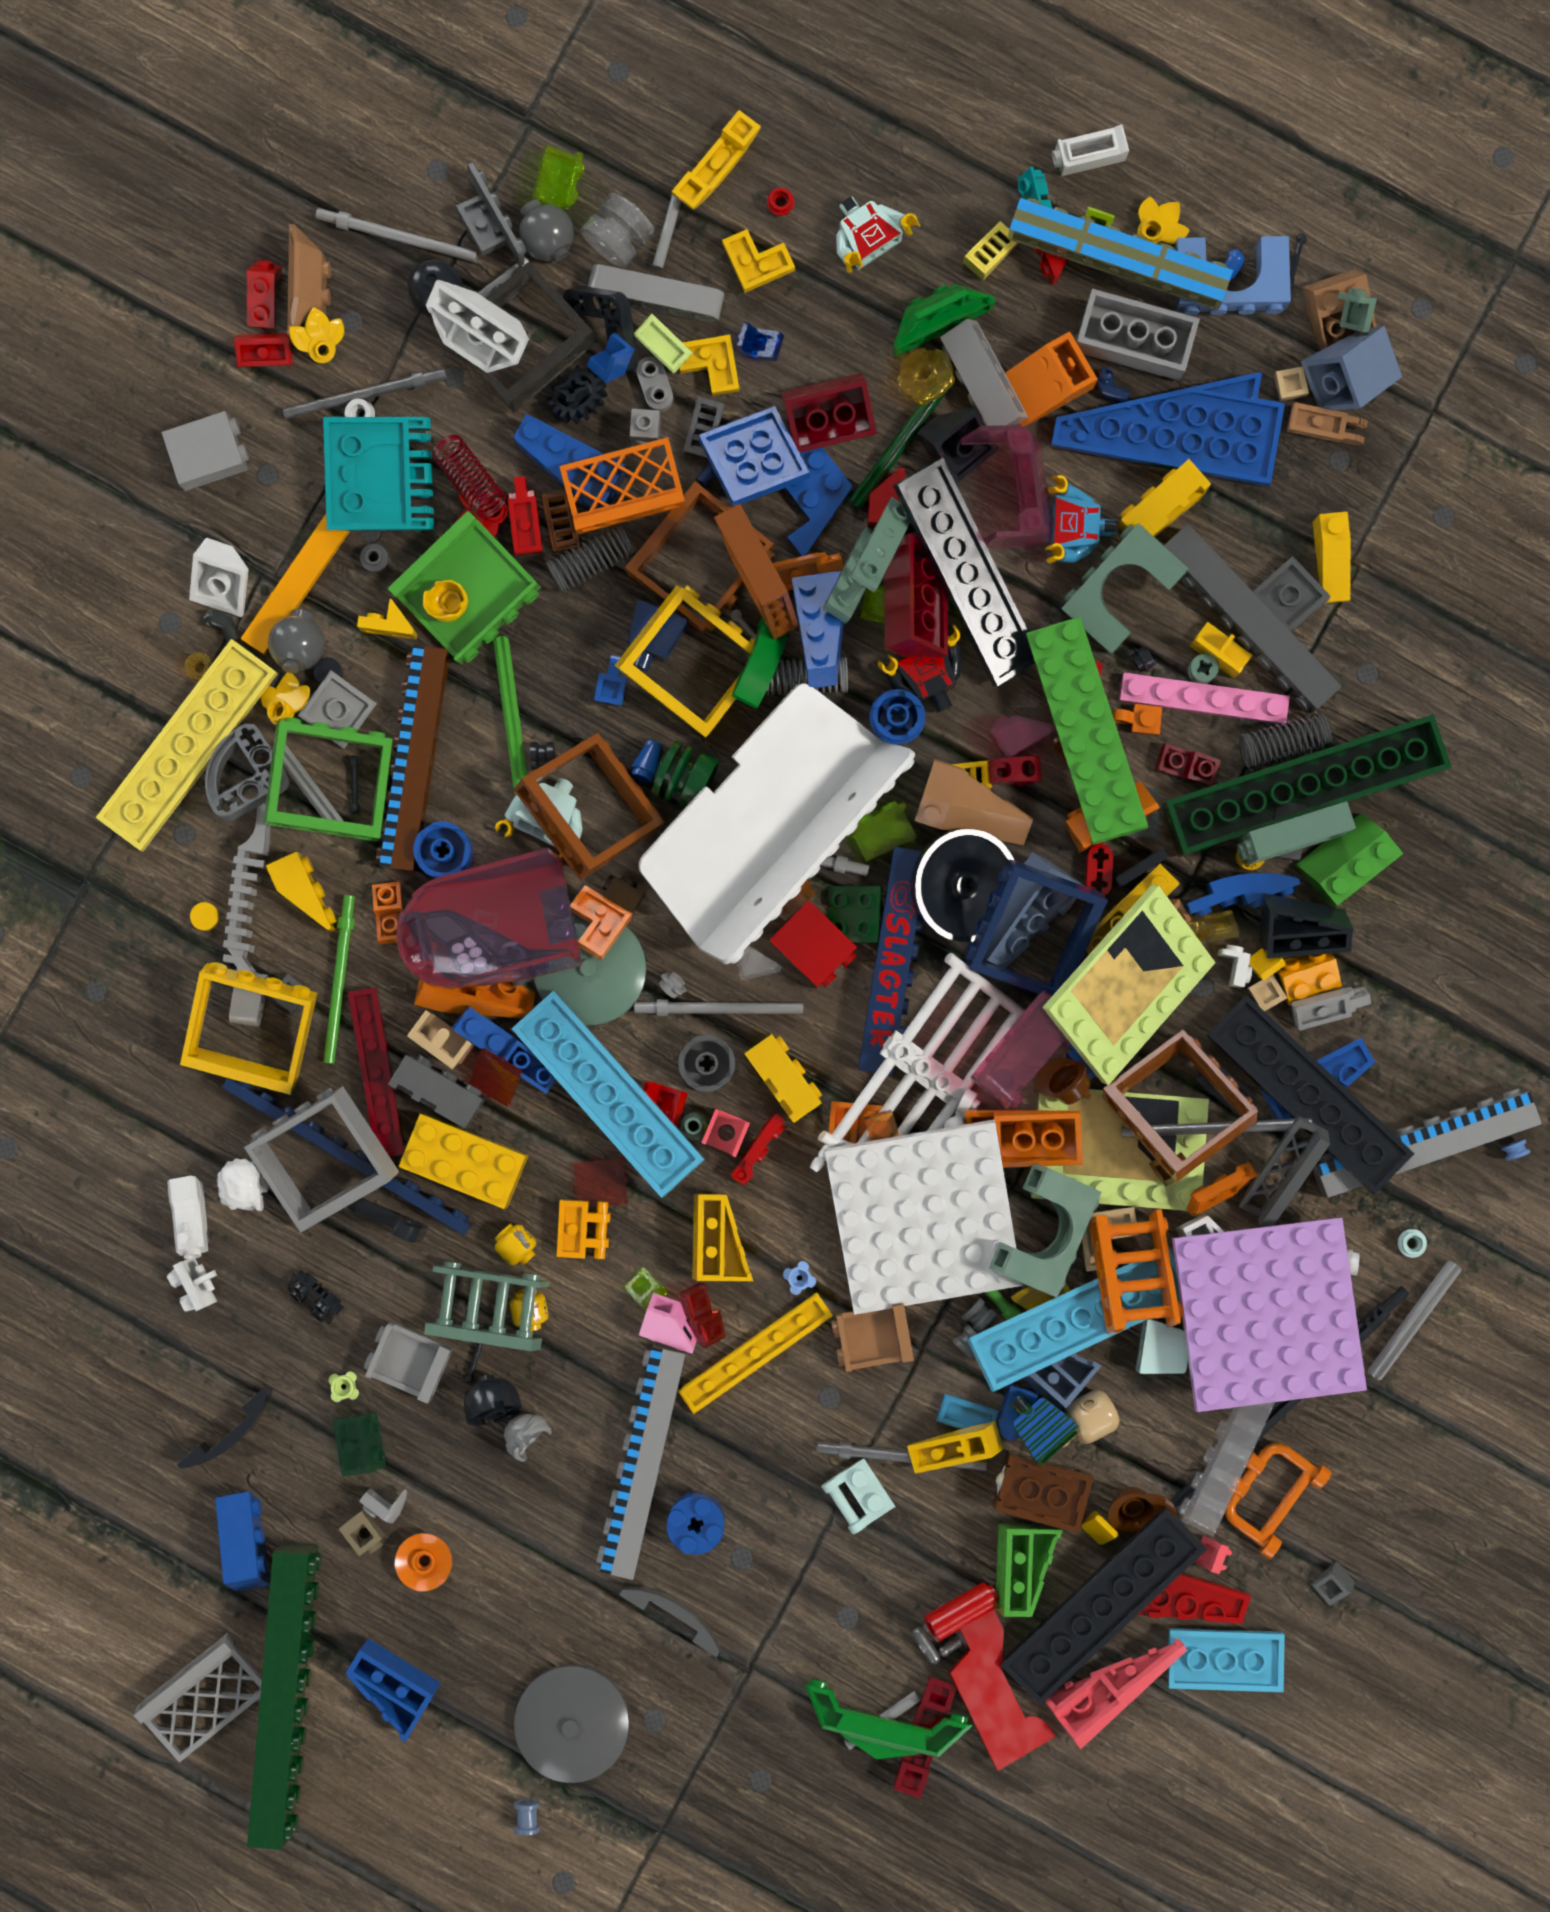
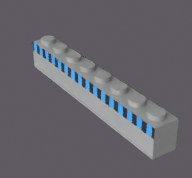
(1443, 1137)
(642, 1461)

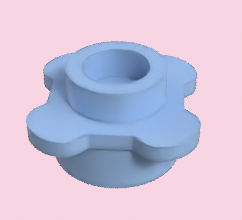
(807, 1279)

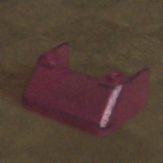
(1035, 517)
(1019, 1056)

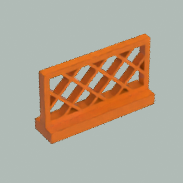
(627, 510)

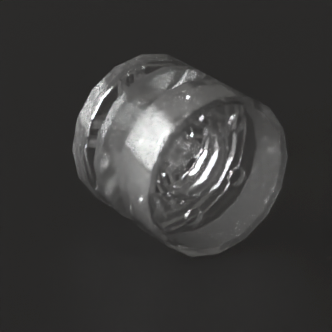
(619, 227)

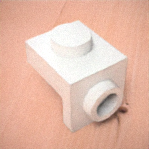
(1240, 970)

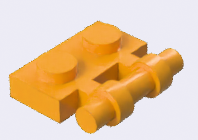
(573, 1229)

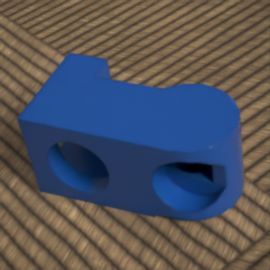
(1008, 1414)

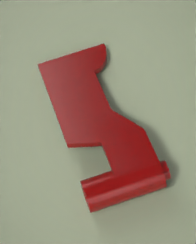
(981, 1679)

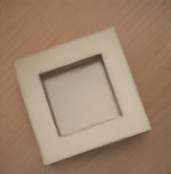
(1291, 383)
(1267, 993)

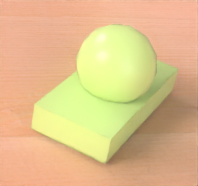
(662, 343)

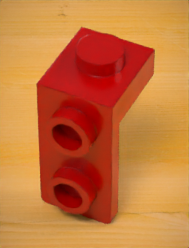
(262, 293)

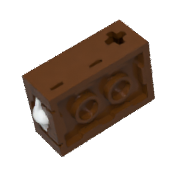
(1045, 1494)

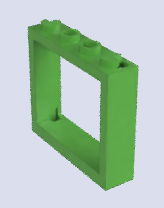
(321, 825)

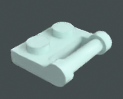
(866, 1490)

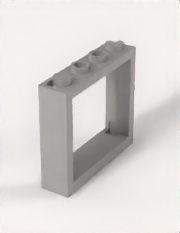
(283, 1186)

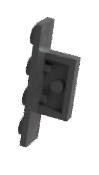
(485, 221)

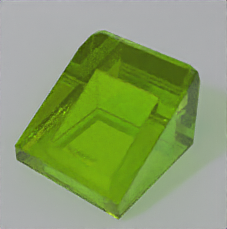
(643, 1287)

